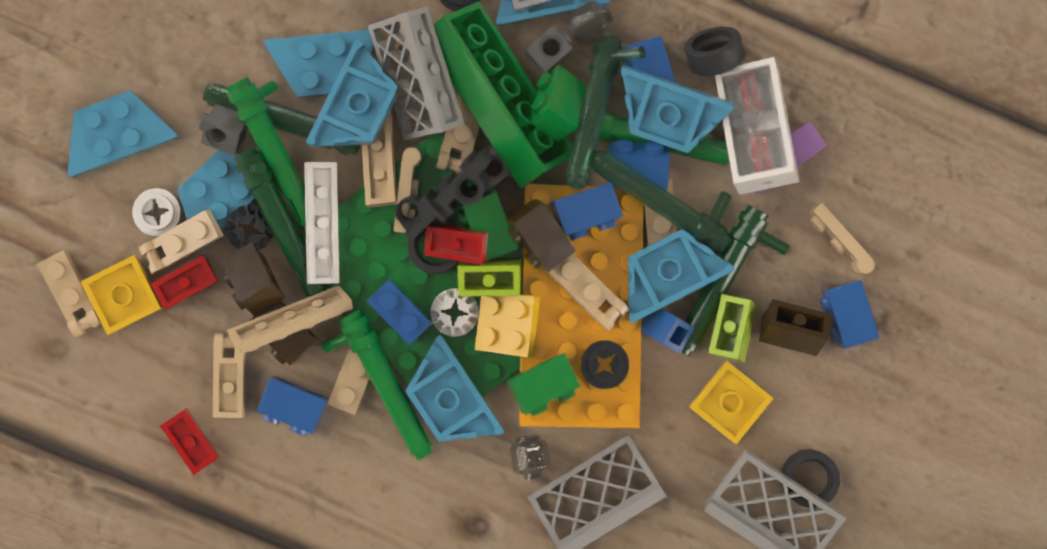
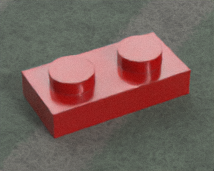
(456, 243)
(184, 282)
(190, 441)

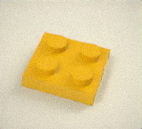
(121, 295)
(508, 324)
(730, 402)

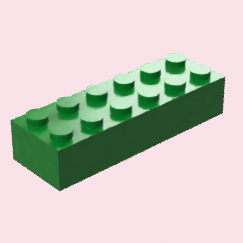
(497, 93)

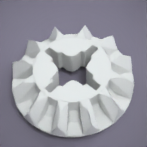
(145, 203)
(443, 321)

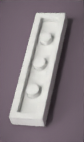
(321, 222)

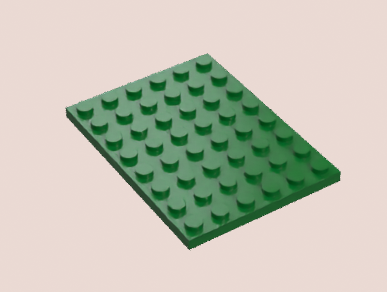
(375, 253)

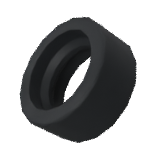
(714, 51)
(420, 262)
(832, 473)

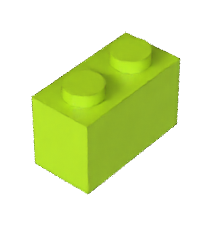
(492, 278)
(733, 328)

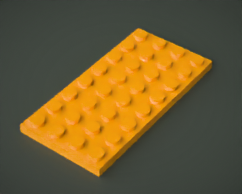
(569, 329)

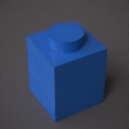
(667, 329)

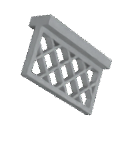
(427, 70)
(611, 519)
(753, 527)

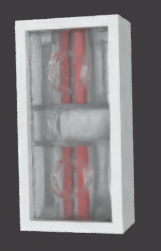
(757, 127)

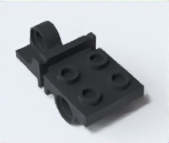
(452, 192)

